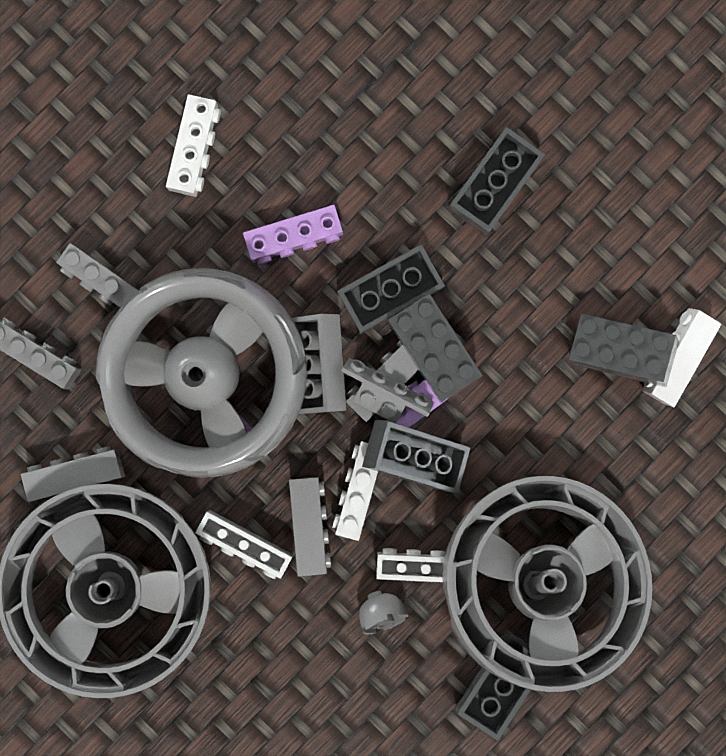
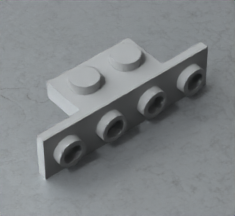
(383, 394)

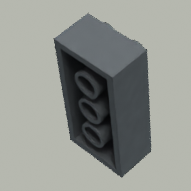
(496, 181)
(390, 289)
(434, 348)
(624, 350)
(416, 456)
(492, 701)

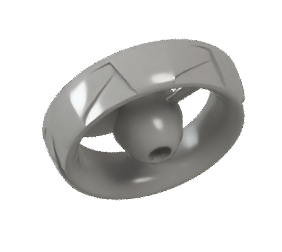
(130, 362)
(80, 540)
(548, 585)

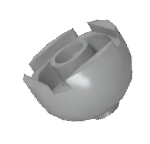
(381, 612)

